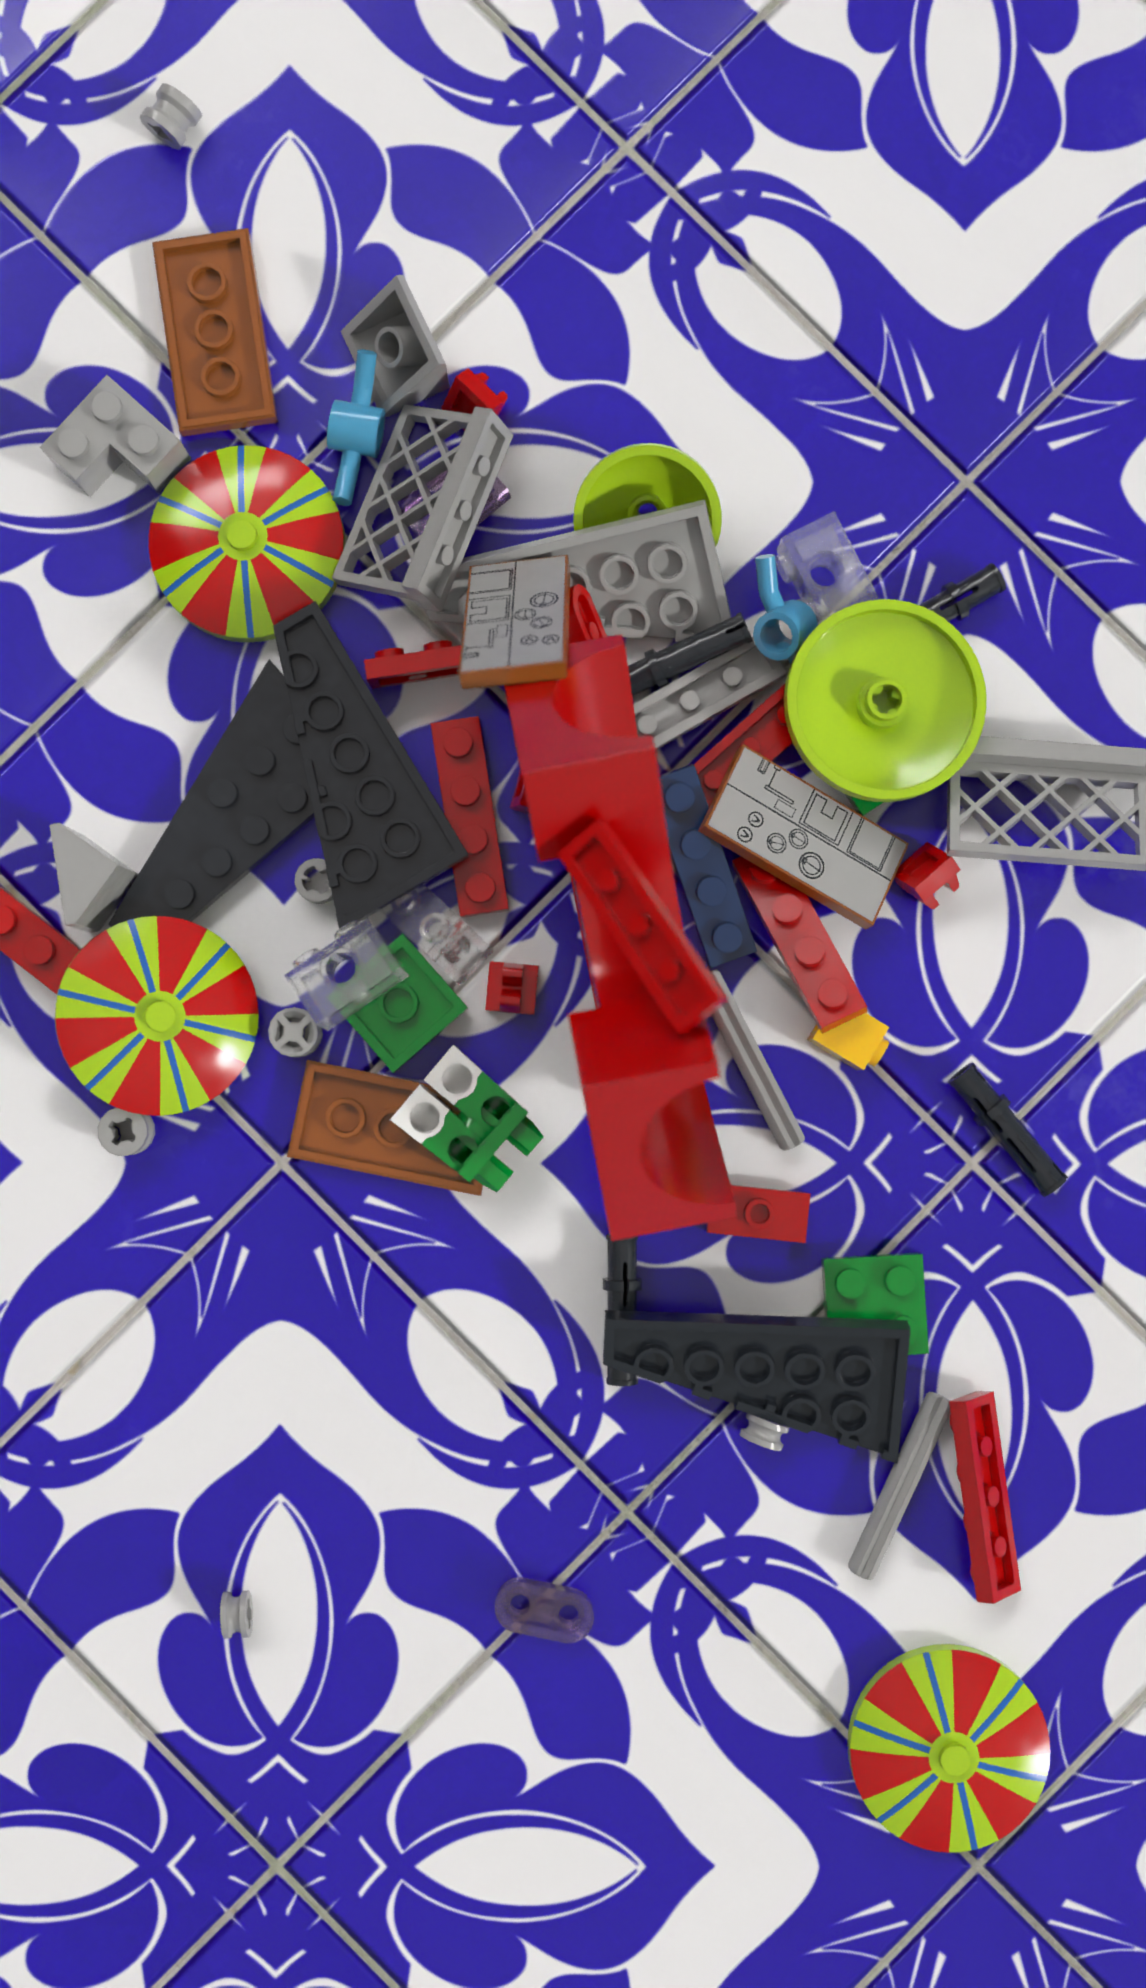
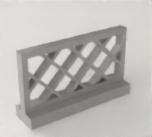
(452, 509)
(1056, 764)

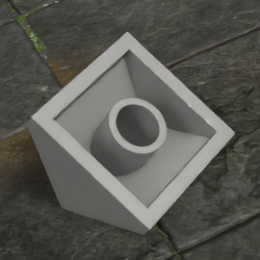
(407, 356)
(88, 879)

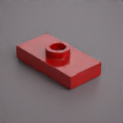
(766, 1215)

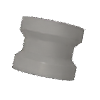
(171, 116)
(283, 1031)
(139, 1128)

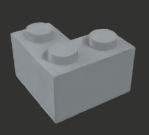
(112, 430)

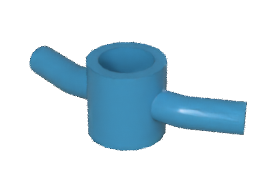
(355, 427)
(794, 613)

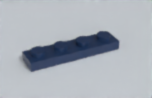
(703, 870)

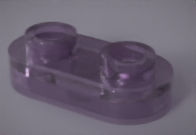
(542, 1614)

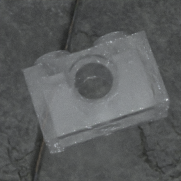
(827, 546)
(375, 973)

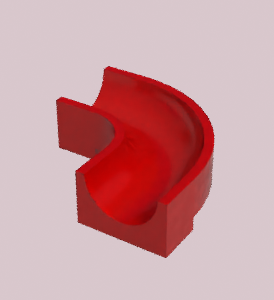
(636, 1073)

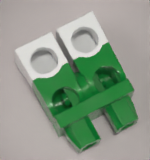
(474, 1135)

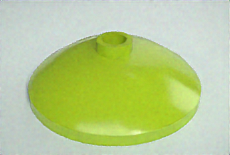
(641, 476)

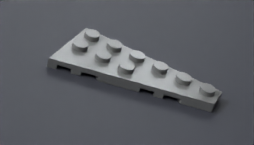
(643, 573)

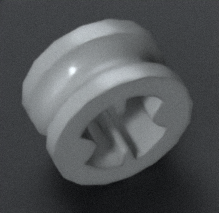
(301, 876)
(764, 1432)
(236, 1614)

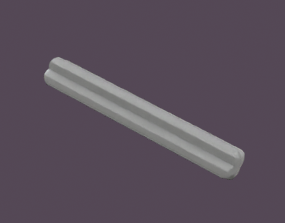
(756, 1071)
(900, 1486)

